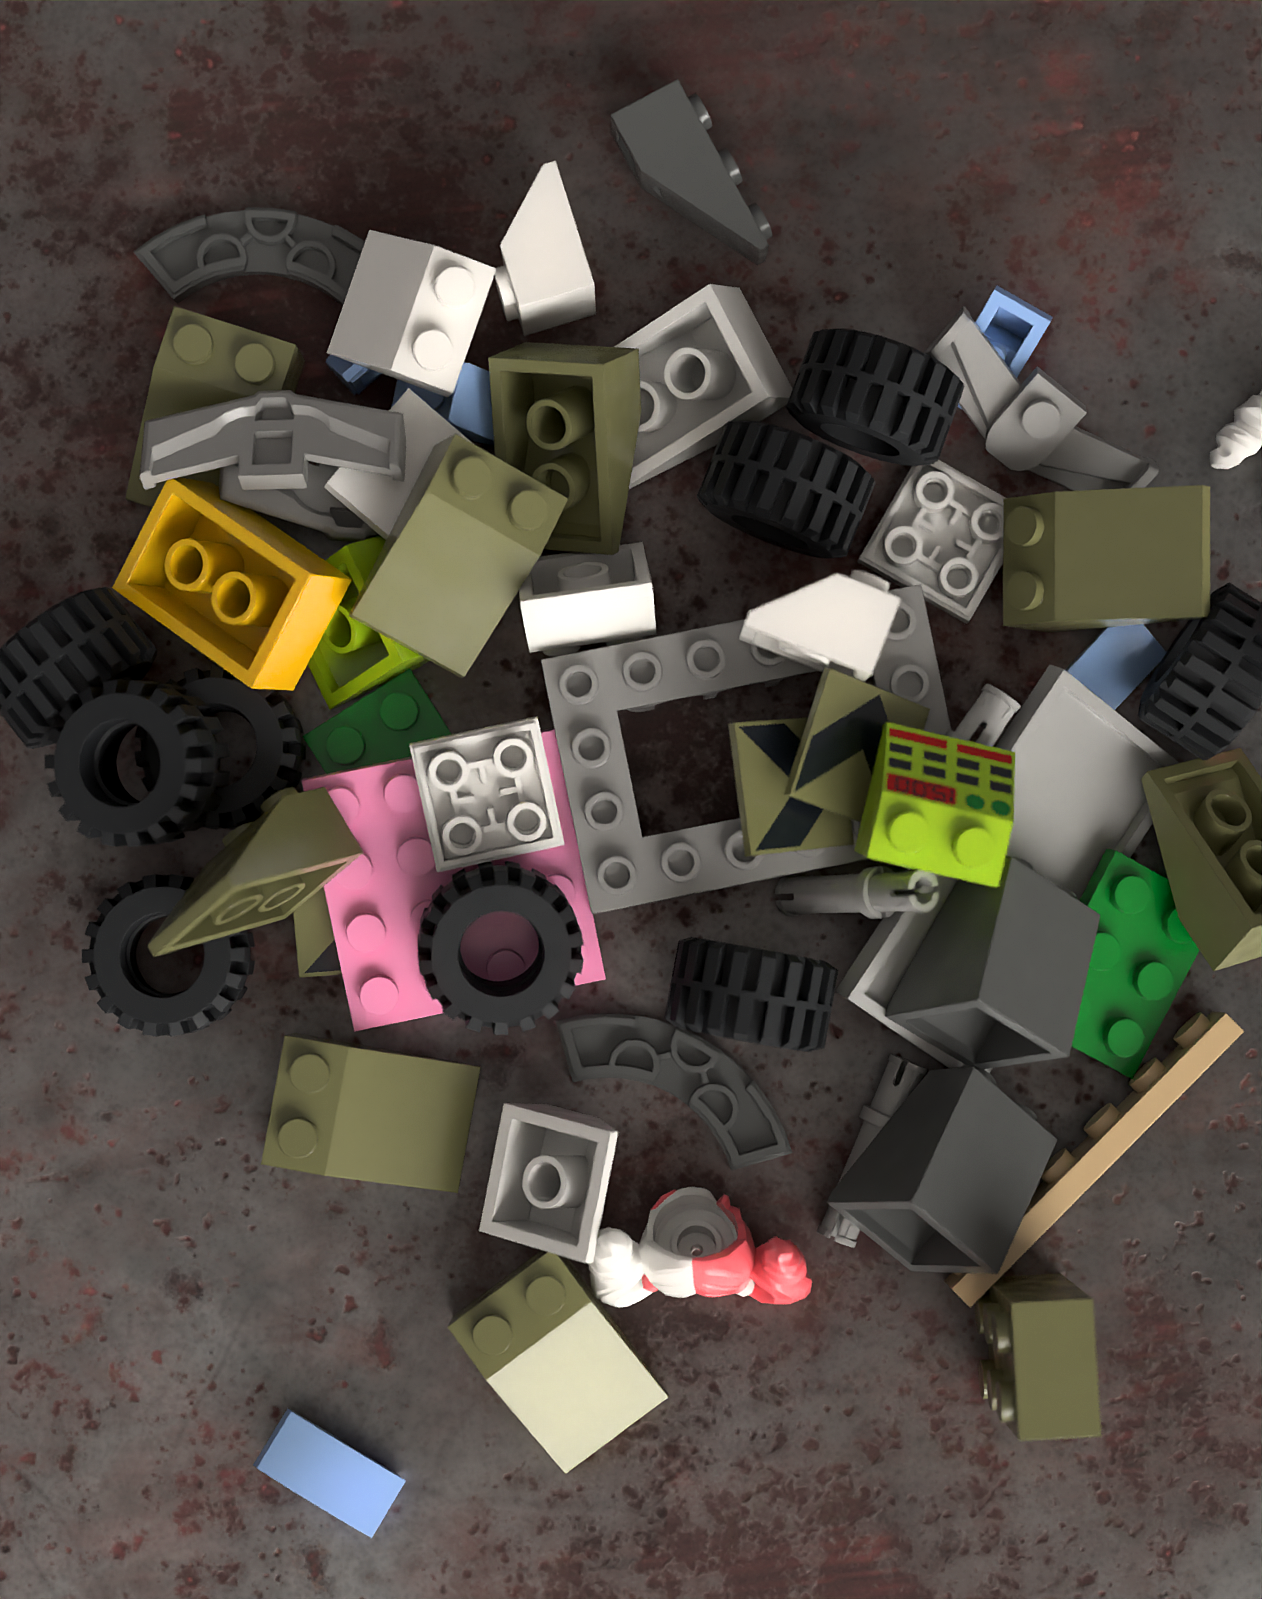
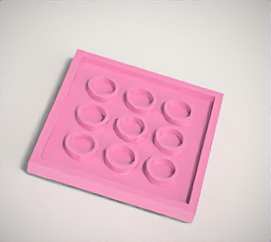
(384, 891)

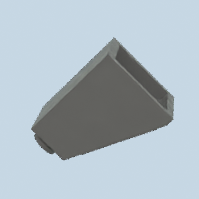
(1000, 971)
(948, 1175)

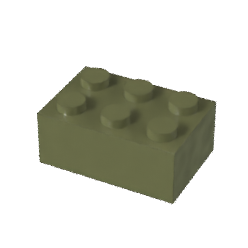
(1040, 1357)

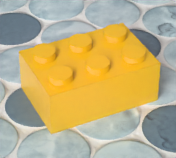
(231, 584)

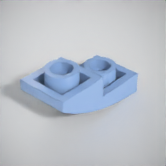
(329, 1473)

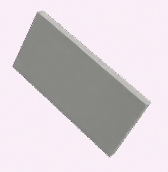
(1072, 800)

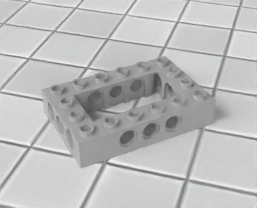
(594, 684)

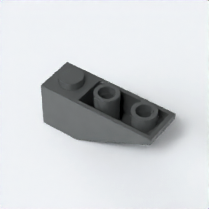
(679, 165)

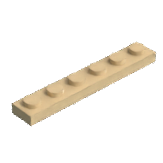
(1110, 1135)

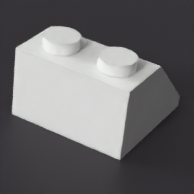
(544, 261)
(411, 311)
(587, 600)
(827, 624)
(549, 1179)

